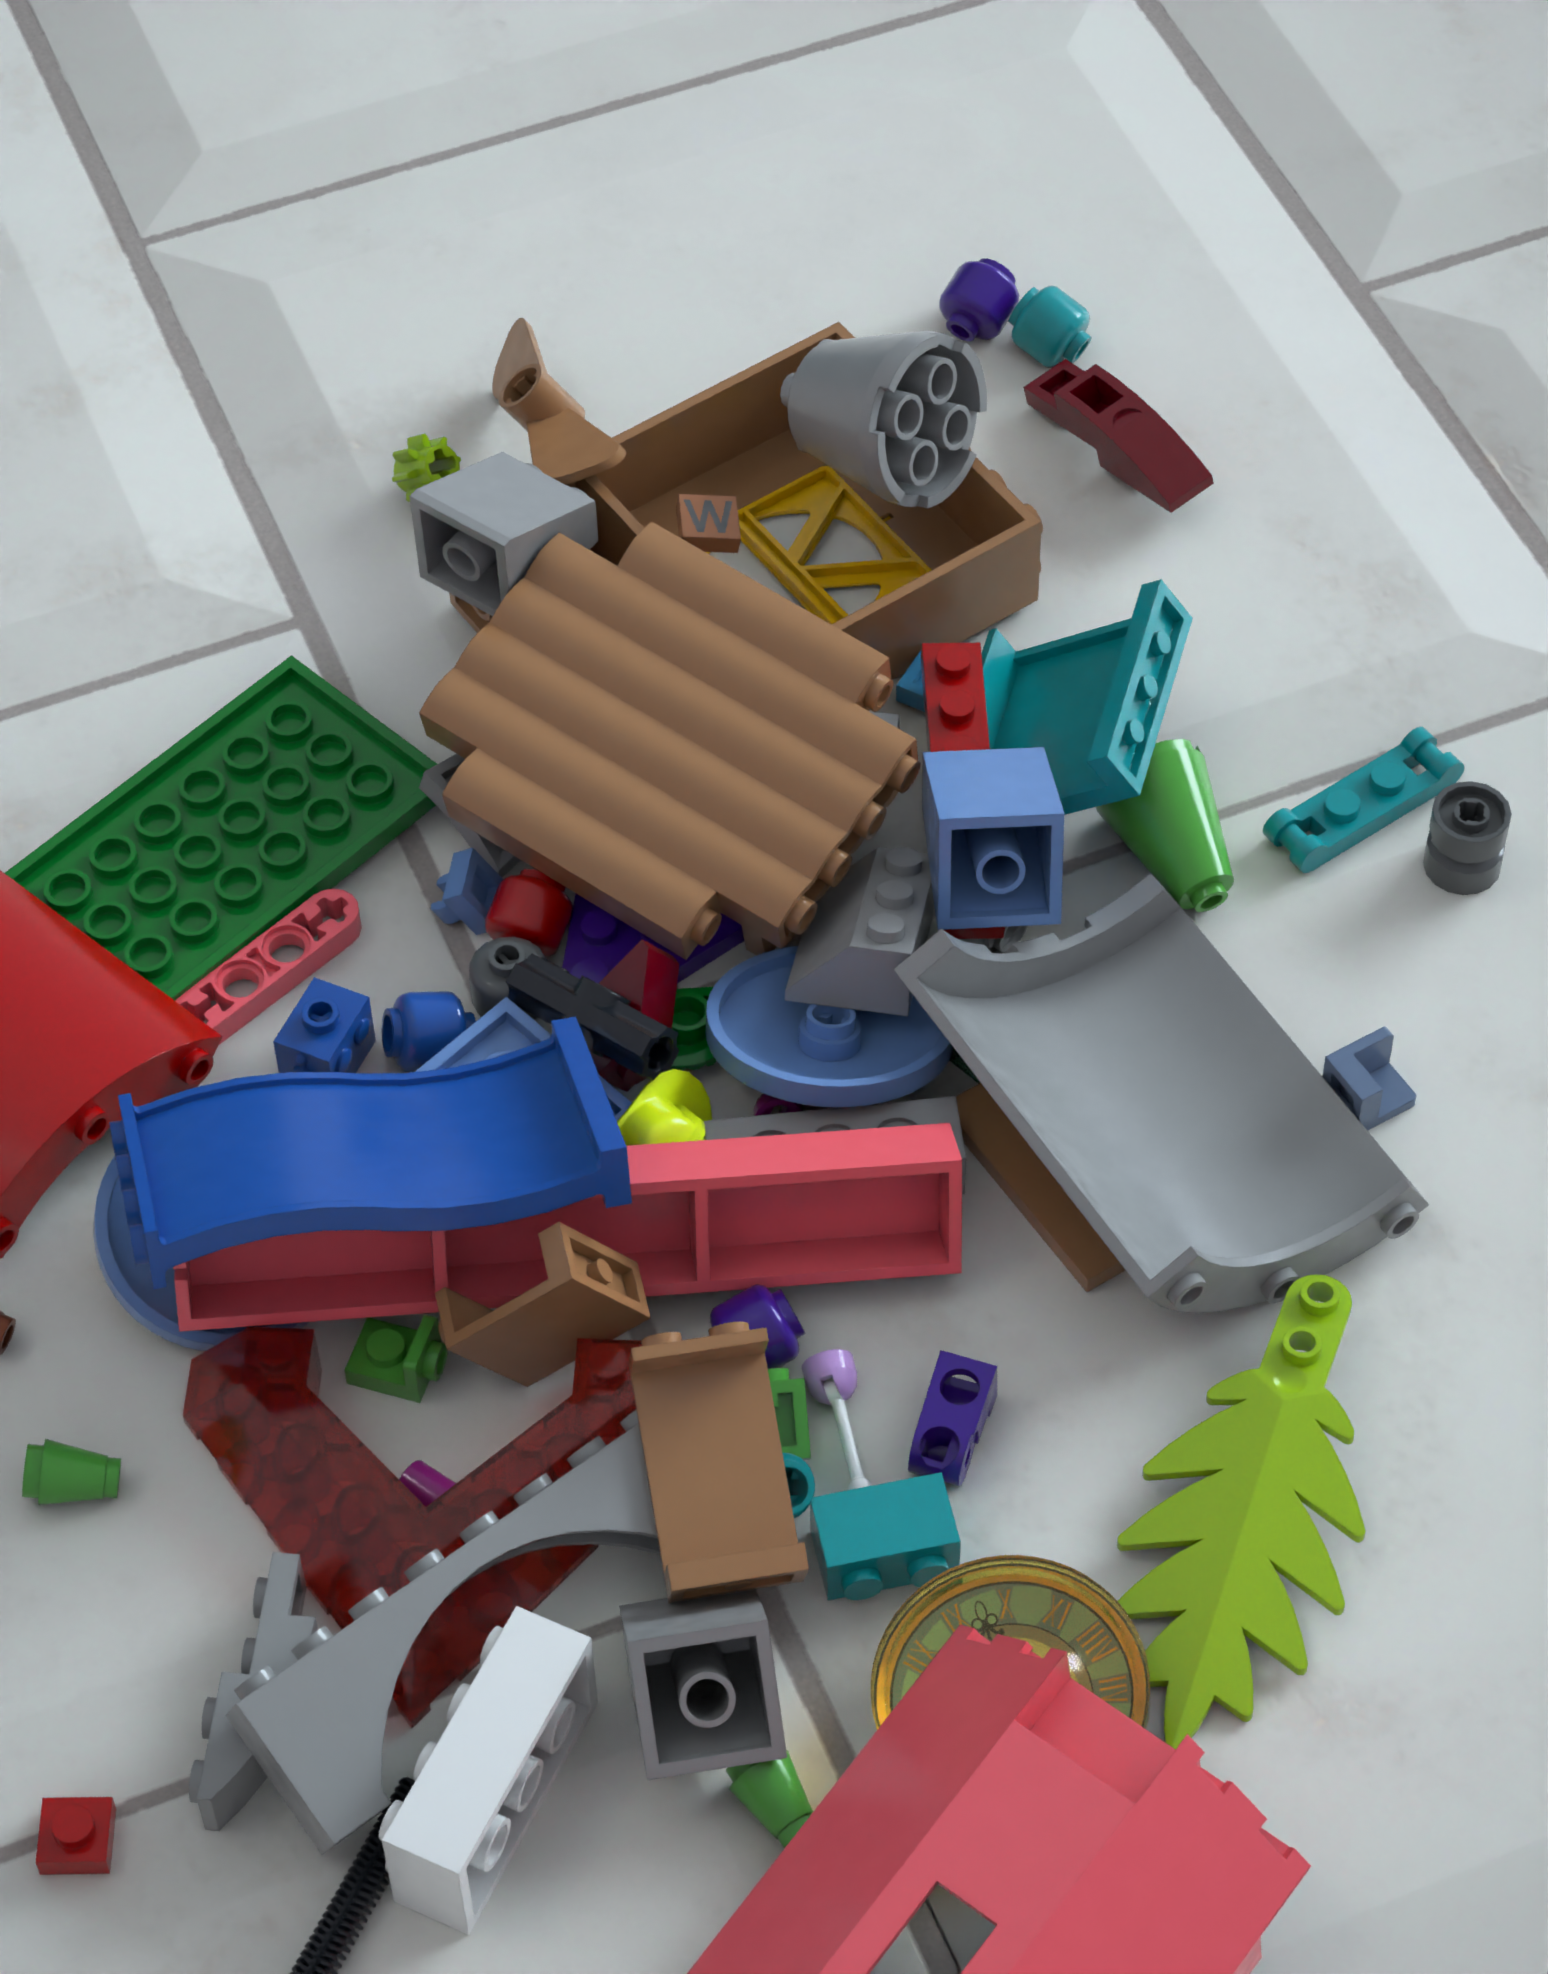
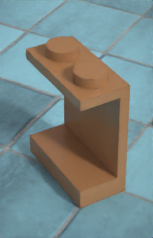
(586, 1296)

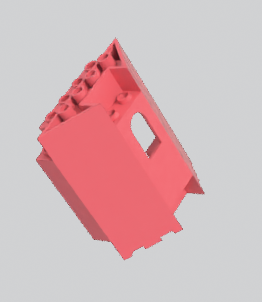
(1035, 1814)

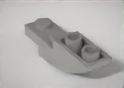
(229, 1771)

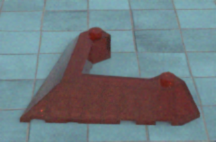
(358, 1523)

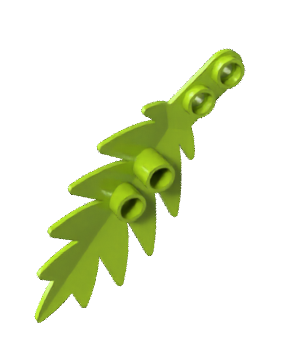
(1248, 1517)

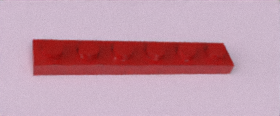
(956, 716)

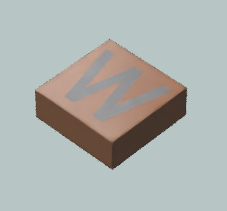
(709, 522)

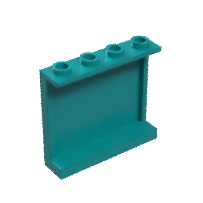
(1090, 698)

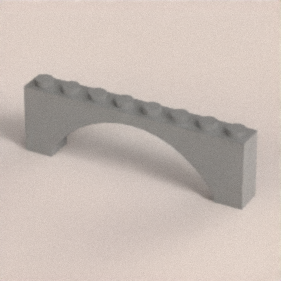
(326, 1715)

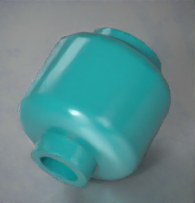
(1050, 326)

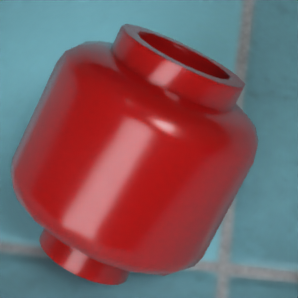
(530, 909)

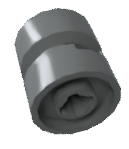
(1467, 838)

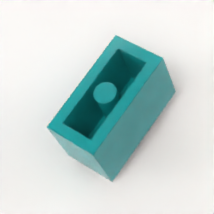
(884, 1536)

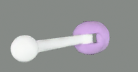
(831, 1381)

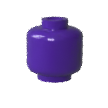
(979, 300)
(764, 1310)

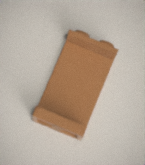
(715, 1463)

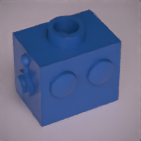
(326, 1031)

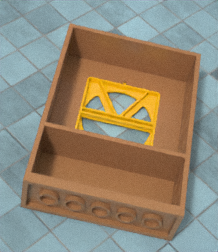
(941, 566)

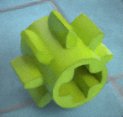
(423, 463)

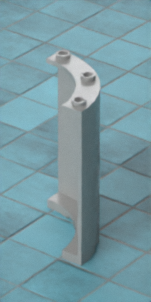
(1167, 1103)

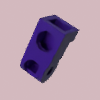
(952, 1417)

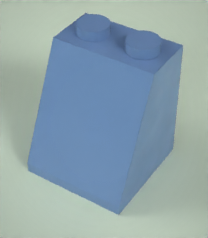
(993, 837)

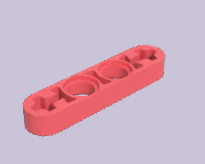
(272, 976)

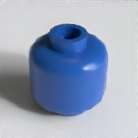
(422, 1026)

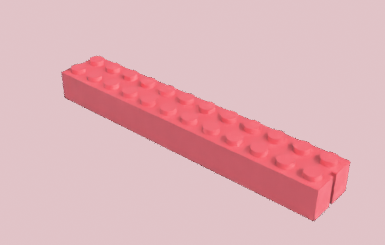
(696, 1224)

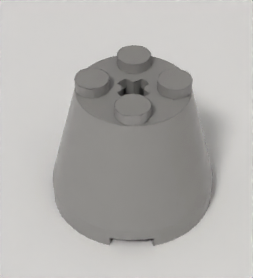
(890, 412)

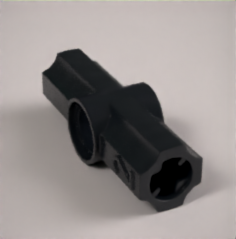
(603, 1015)

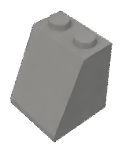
(490, 522)
(703, 1683)

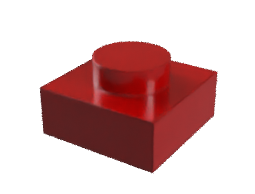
(76, 1835)

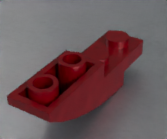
(1123, 429)

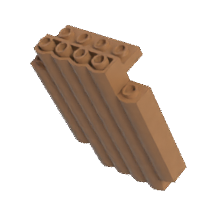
(671, 741)

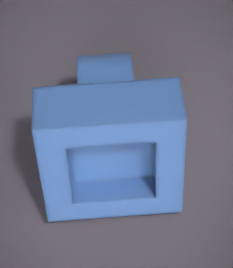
(467, 890)

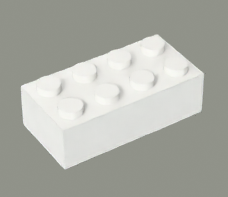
(489, 1769)

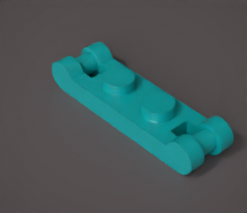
(1363, 801)

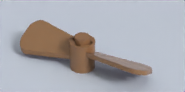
(558, 434)

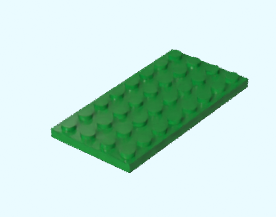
(231, 828)

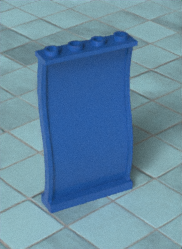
(368, 1151)

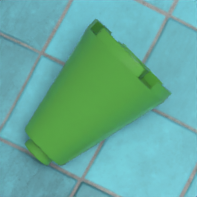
(1176, 827)

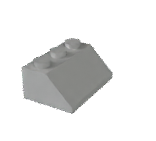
(864, 933)

